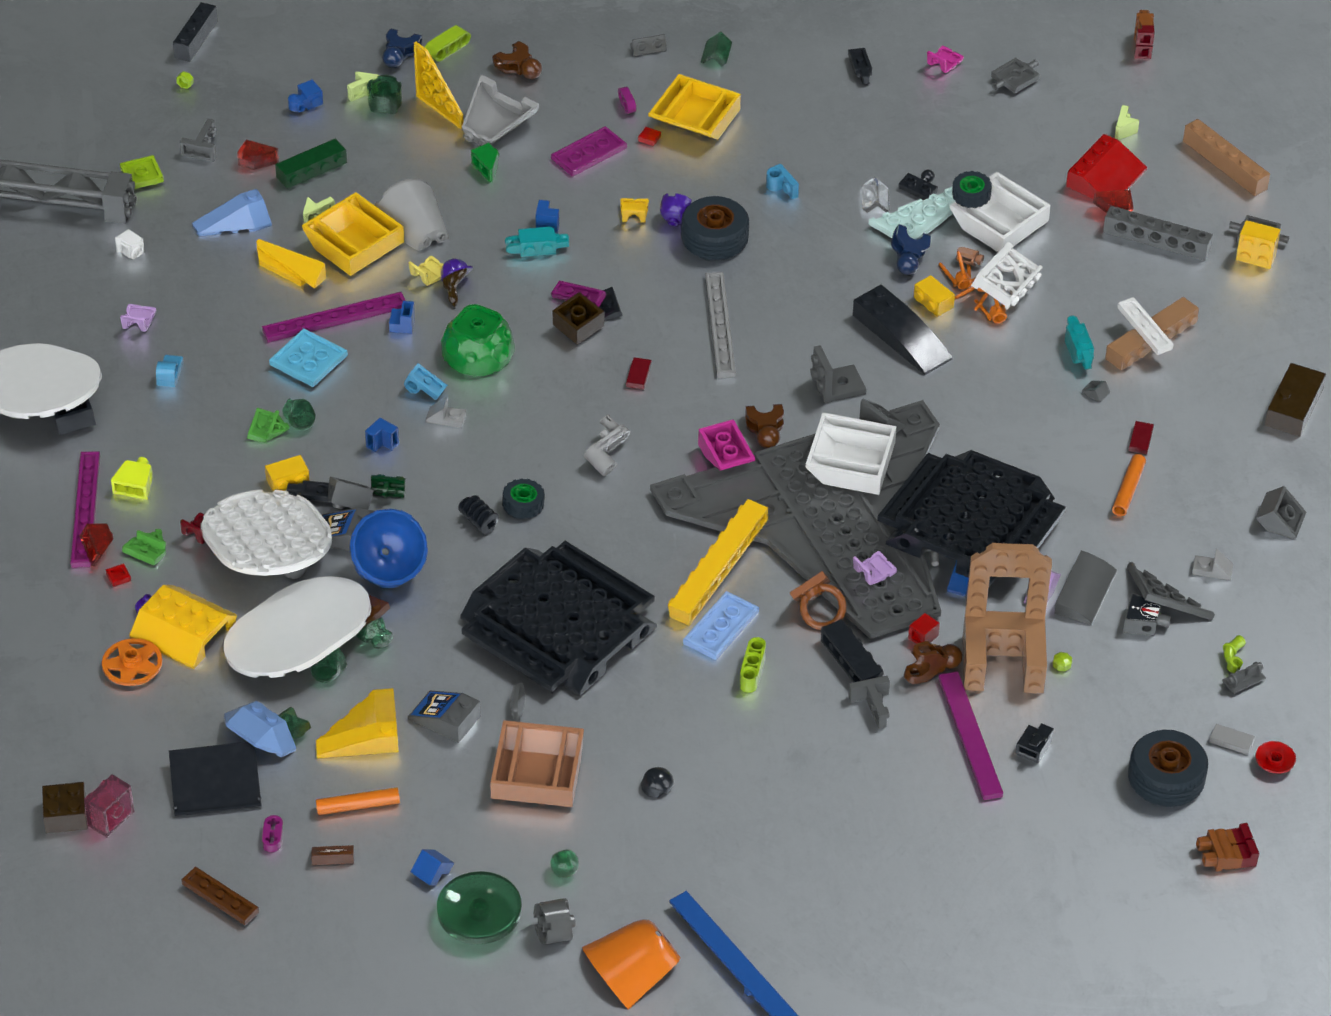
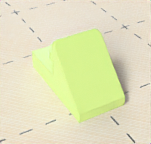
(359, 88)
(1126, 125)
(313, 209)

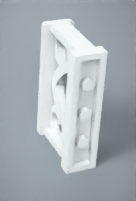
(1013, 261)

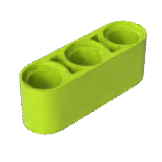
(448, 43)
(752, 664)

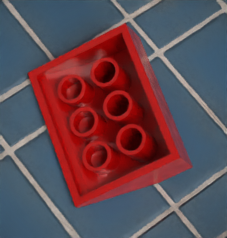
(1105, 167)

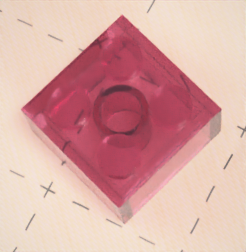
(109, 805)

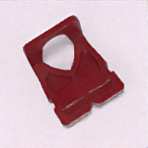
(193, 527)

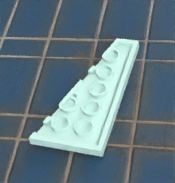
(917, 216)

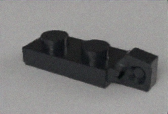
(860, 64)
(310, 490)

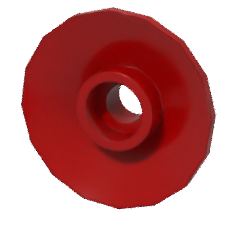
(1275, 757)

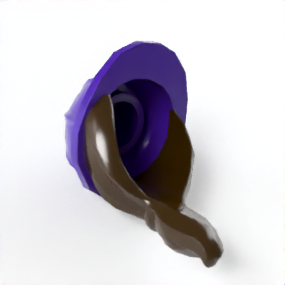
(451, 274)

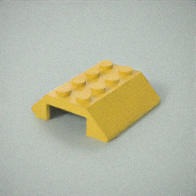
(180, 623)

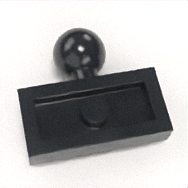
(918, 186)

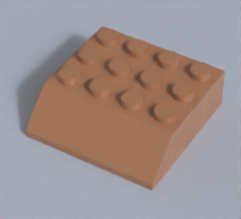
(537, 763)

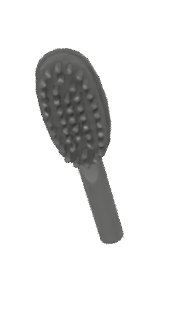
(517, 701)

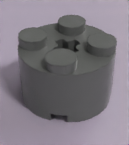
(554, 921)

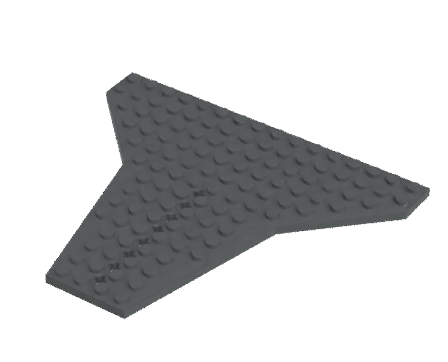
(804, 526)

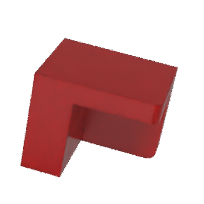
(924, 629)

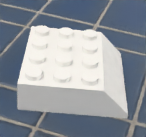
(1005, 218)
(851, 453)

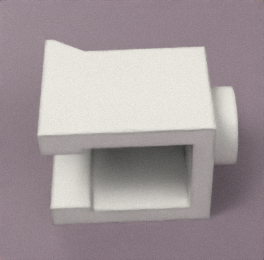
(130, 244)

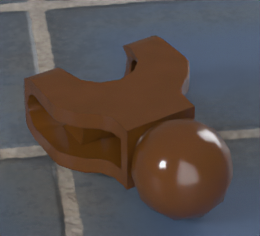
(518, 62)
(765, 425)
(931, 661)

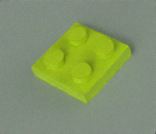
(143, 170)

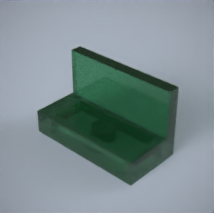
(718, 48)

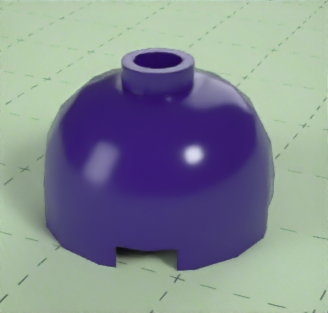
(673, 208)

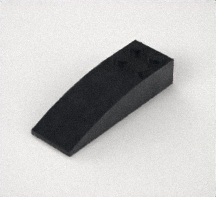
(900, 329)

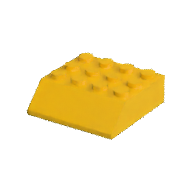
(697, 106)
(353, 233)

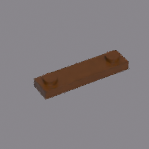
(220, 896)

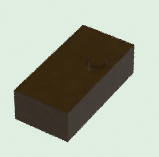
(1295, 399)

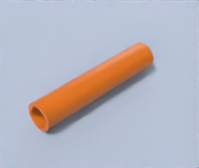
(1129, 485)
(357, 801)

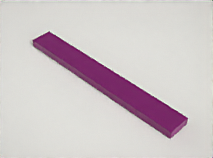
(333, 317)
(85, 504)
(970, 736)

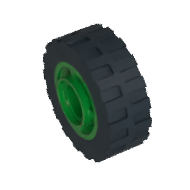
(971, 189)
(523, 498)

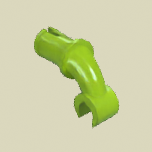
(1230, 650)

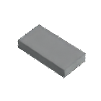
(1232, 739)

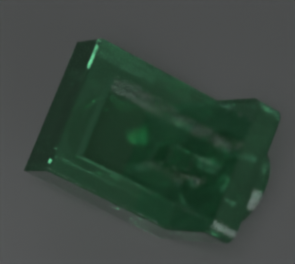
(296, 725)

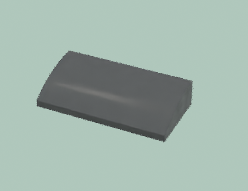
(1085, 588)

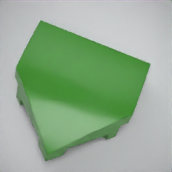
(266, 426)
(146, 547)

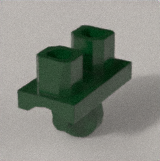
(388, 486)

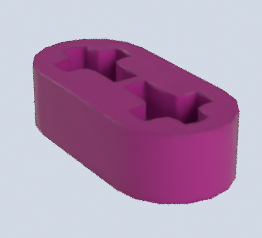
(627, 100)
(276, 834)

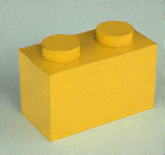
(934, 295)
(286, 471)

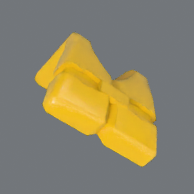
(634, 207)

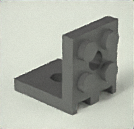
(828, 378)

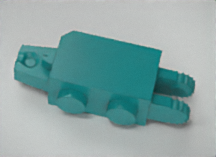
(536, 241)
(1079, 343)

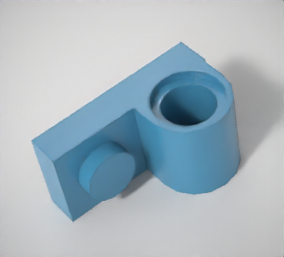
(779, 178)
(169, 370)
(424, 380)

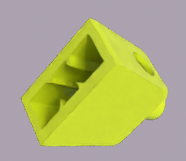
(133, 479)

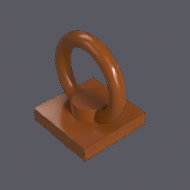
(811, 590)

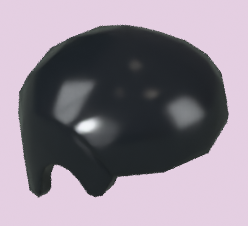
(657, 781)

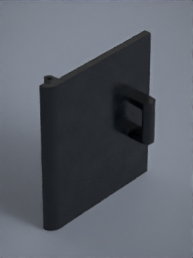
(214, 778)

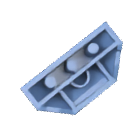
(261, 728)

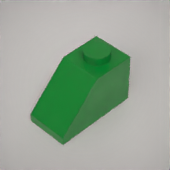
(485, 160)

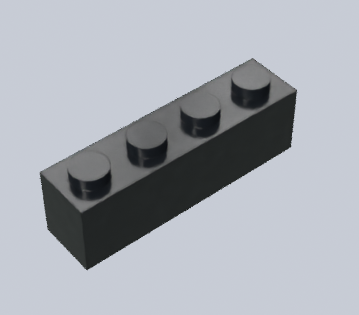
(195, 32)
(849, 652)

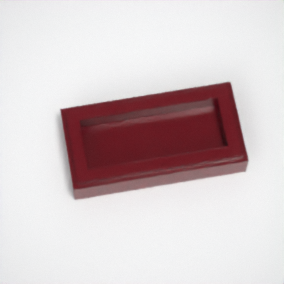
(638, 373)
(1141, 437)

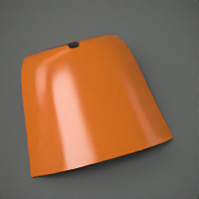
(632, 959)

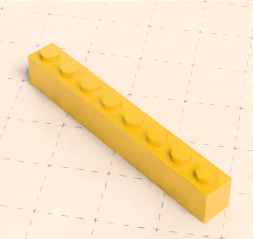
(718, 562)

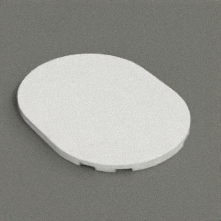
(45, 380)
(266, 532)
(297, 627)

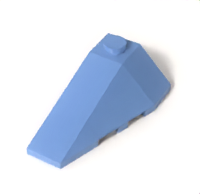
(239, 213)

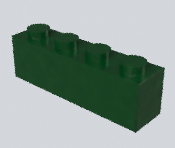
(311, 163)

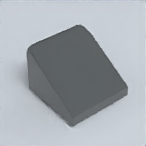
(1096, 390)

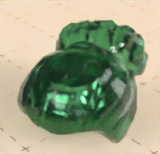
(299, 414)
(376, 634)
(329, 667)

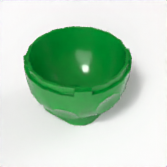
(477, 341)

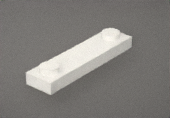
(1145, 326)

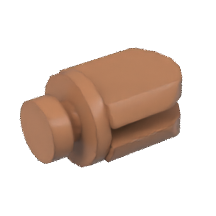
(970, 256)

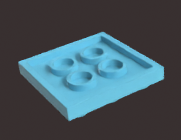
(308, 357)

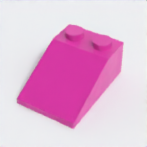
(724, 445)

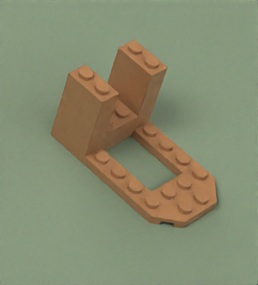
(1006, 632)

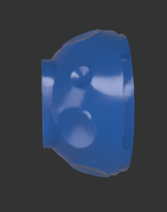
(396, 533)

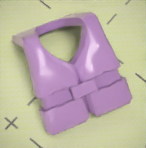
(136, 314)
(877, 565)

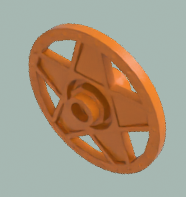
(131, 662)

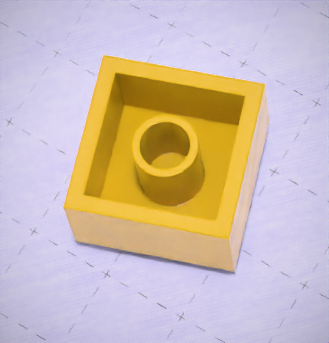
(1258, 244)

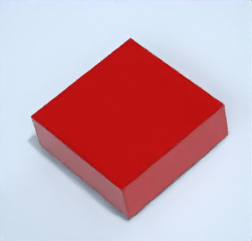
(649, 136)
(118, 575)

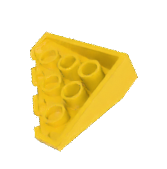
(432, 87)
(365, 730)

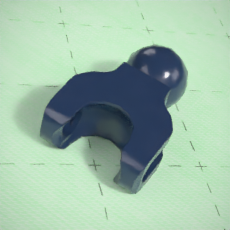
(399, 48)
(908, 249)

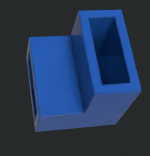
(547, 216)
(402, 319)
(382, 434)
(431, 866)

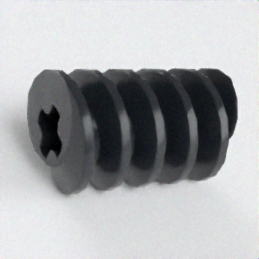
(478, 513)

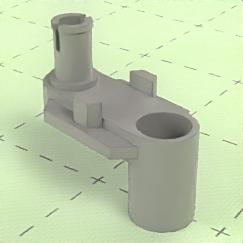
(597, 453)

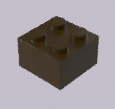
(578, 318)
(64, 807)

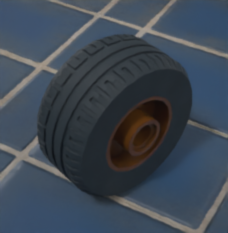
(715, 228)
(1168, 768)

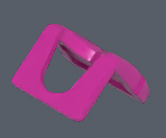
(947, 59)

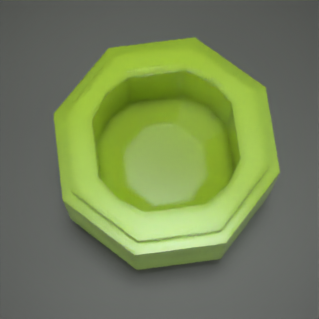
(185, 80)
(1062, 661)

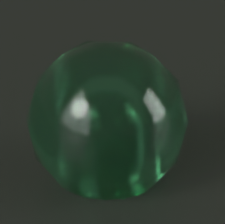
(564, 863)

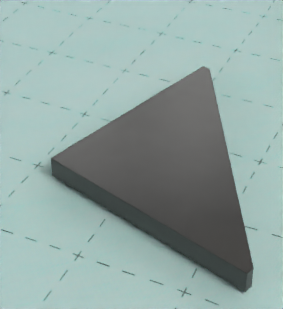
(1168, 596)

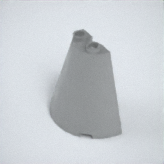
(494, 114)
(417, 210)

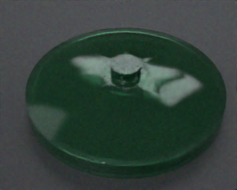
(479, 907)

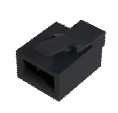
(1034, 741)

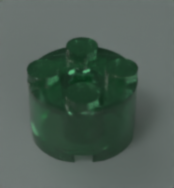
(384, 94)

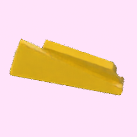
(290, 264)

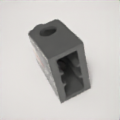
(1144, 617)

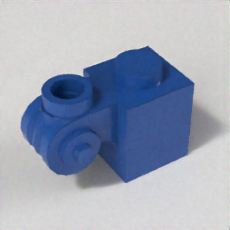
(308, 97)

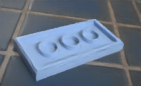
(721, 625)

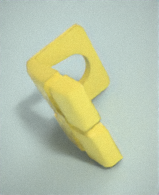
(430, 267)

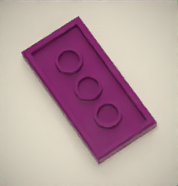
(589, 151)

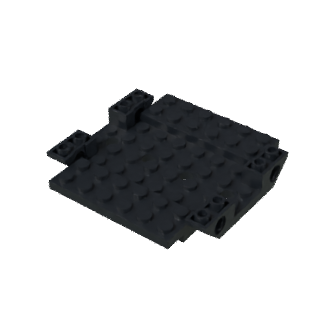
(947, 489)
(538, 634)

